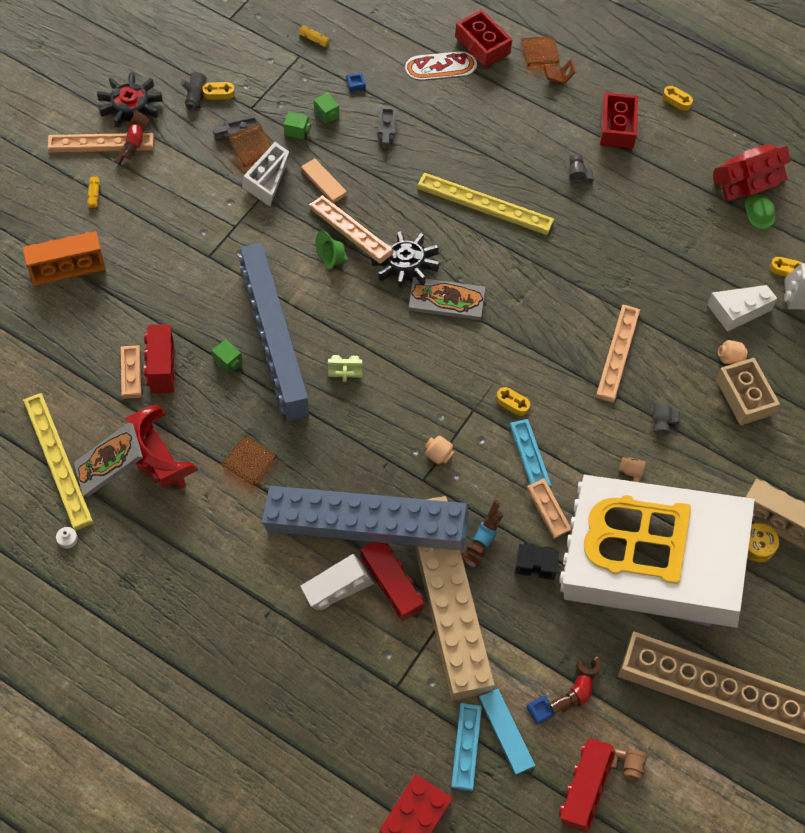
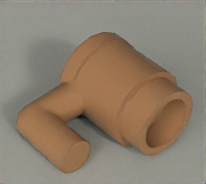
(632, 467)
(633, 765)

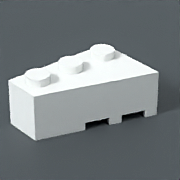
(266, 174)
(795, 288)
(741, 305)
(337, 583)

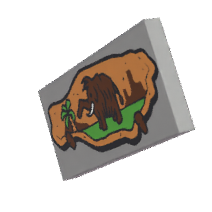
(447, 299)
(108, 459)

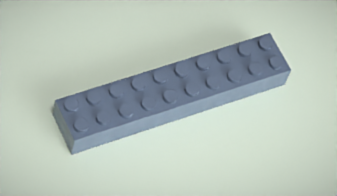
(273, 332)
(366, 517)

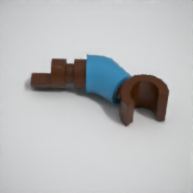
(483, 536)

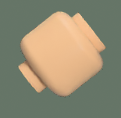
(732, 352)
(439, 450)

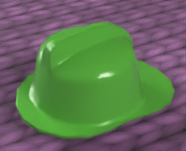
(760, 211)
(329, 250)

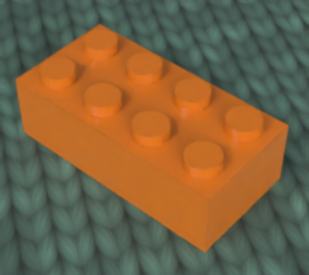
(64, 258)

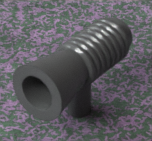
(194, 89)

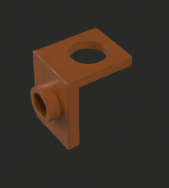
(559, 76)

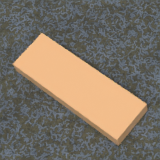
(323, 180)
(131, 372)
(549, 508)

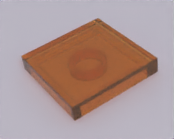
(540, 51)
(250, 143)
(249, 460)

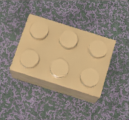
(747, 391)

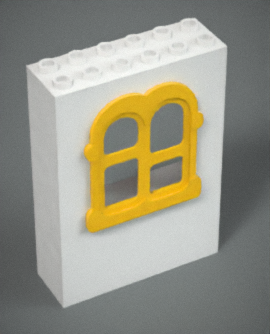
(704, 561)

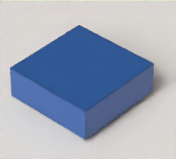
(356, 82)
(540, 710)

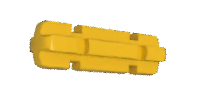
(314, 36)
(93, 192)

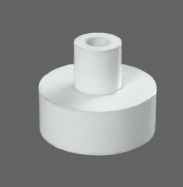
(66, 537)

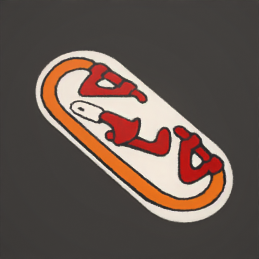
(441, 65)

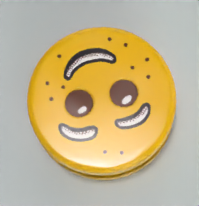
(762, 543)

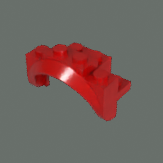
(752, 171)
(156, 457)

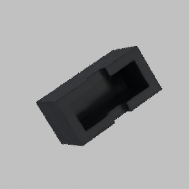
(537, 560)

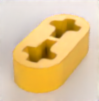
(218, 91)
(677, 98)
(787, 266)
(513, 400)

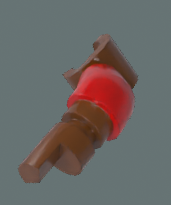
(134, 136)
(582, 689)

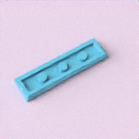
(529, 451)
(506, 732)
(466, 747)

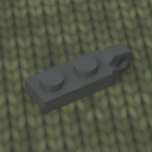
(386, 125)
(232, 126)

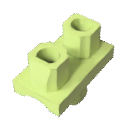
(345, 367)

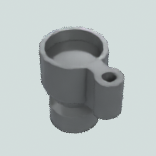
(578, 171)
(662, 417)

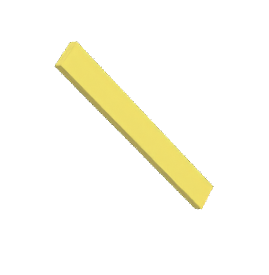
(485, 203)
(58, 462)

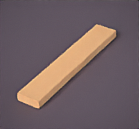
(95, 142)
(351, 229)
(617, 353)

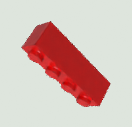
(392, 580)
(588, 785)

